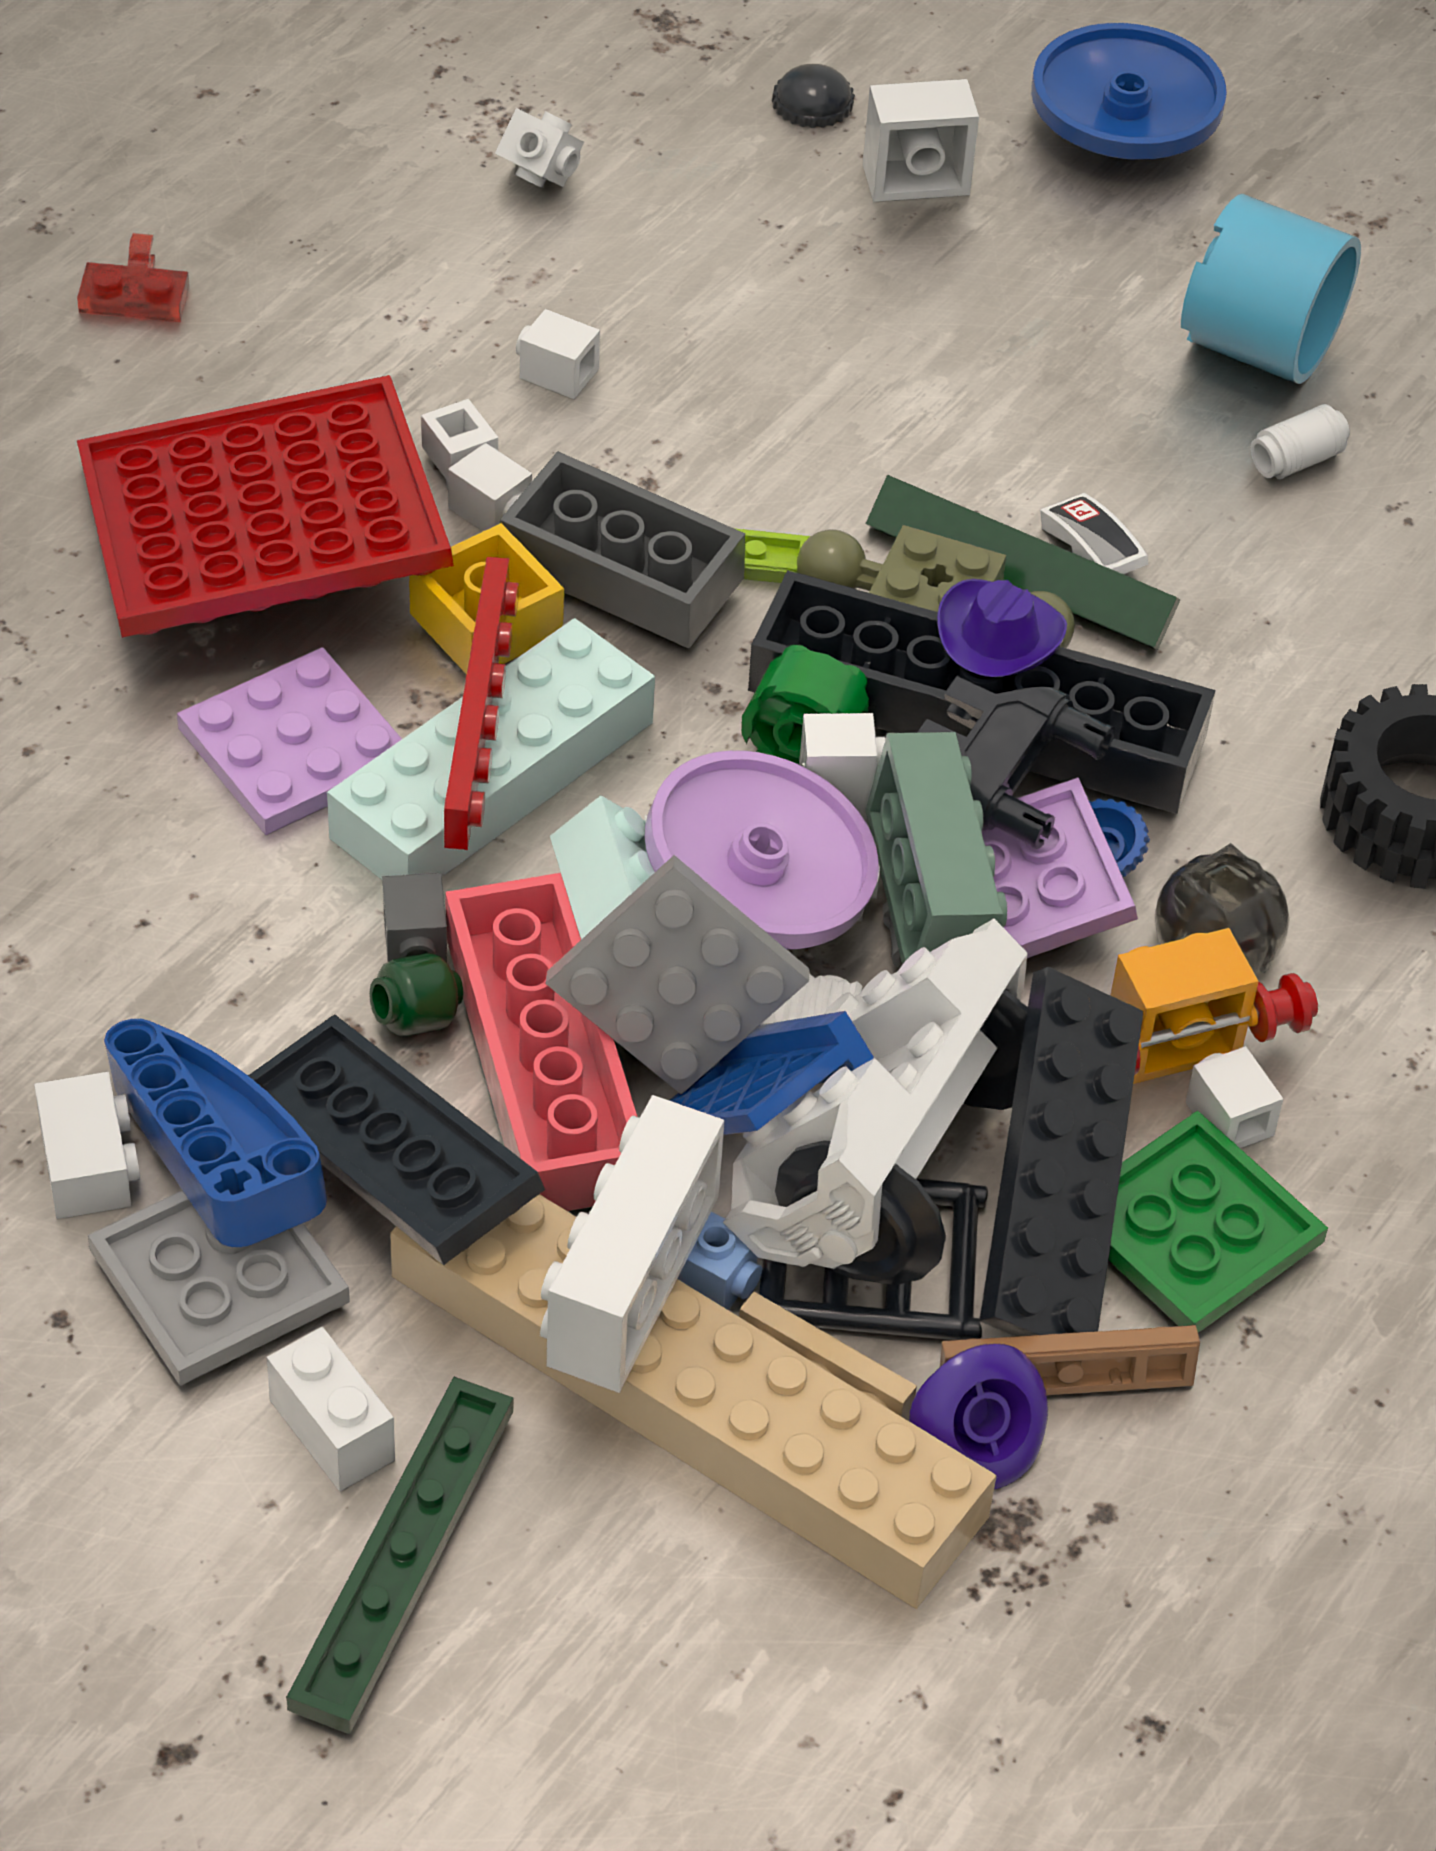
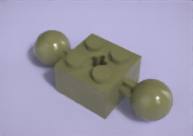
(915, 570)

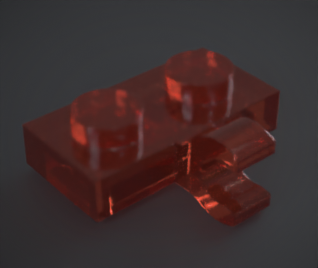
(135, 288)

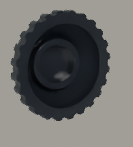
(813, 96)

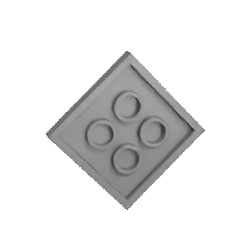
(677, 975)
(212, 1299)

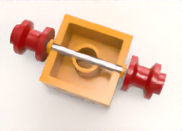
(1201, 1001)

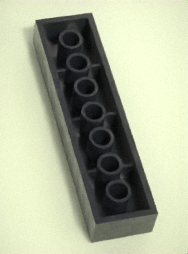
(908, 671)

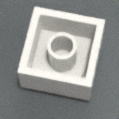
(920, 140)

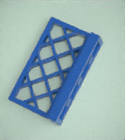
(775, 1069)

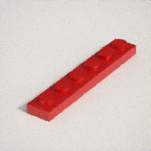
(478, 717)

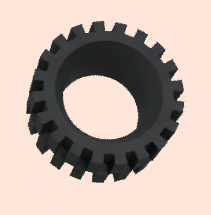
(1365, 804)

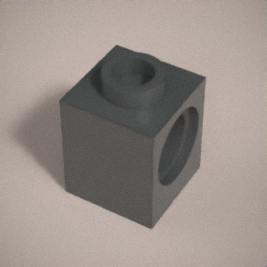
(414, 915)

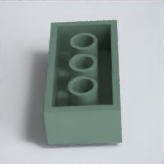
(931, 842)

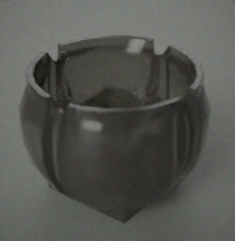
(1189, 904)

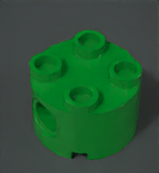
(795, 686)

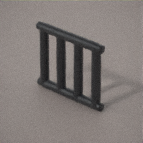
(896, 1316)

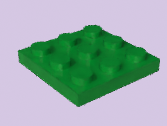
(1204, 1224)

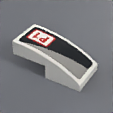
(1094, 533)

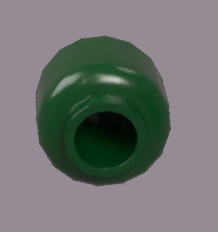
(416, 994)

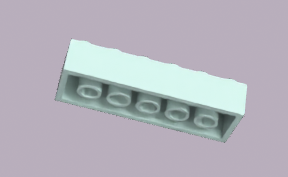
(558, 717)

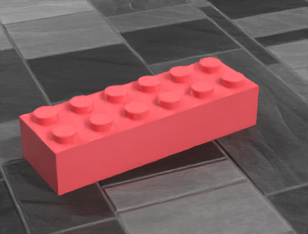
(544, 1062)

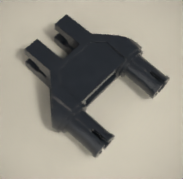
(1008, 739)

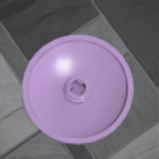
(768, 842)

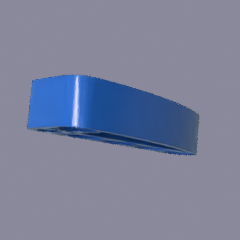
(217, 1133)

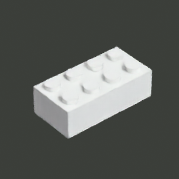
(632, 1242)

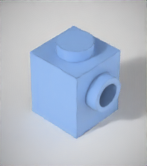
(721, 1265)

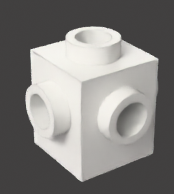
(540, 148)

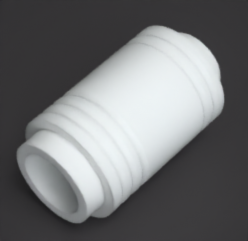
(1300, 442)

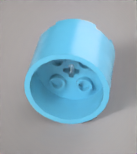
(1271, 288)

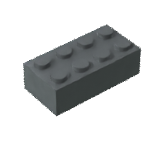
(628, 548)

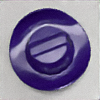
(998, 627)
(987, 1408)

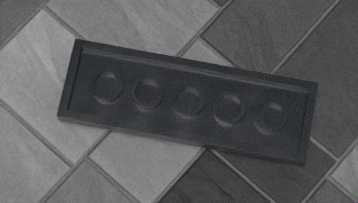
(397, 1140)
(1062, 1160)

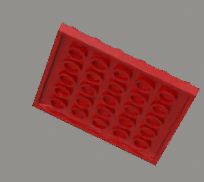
(261, 506)

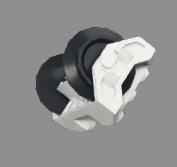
(841, 1164)

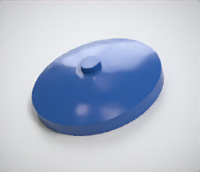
(1128, 91)

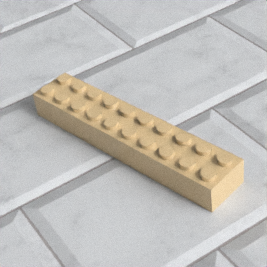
(736, 1410)

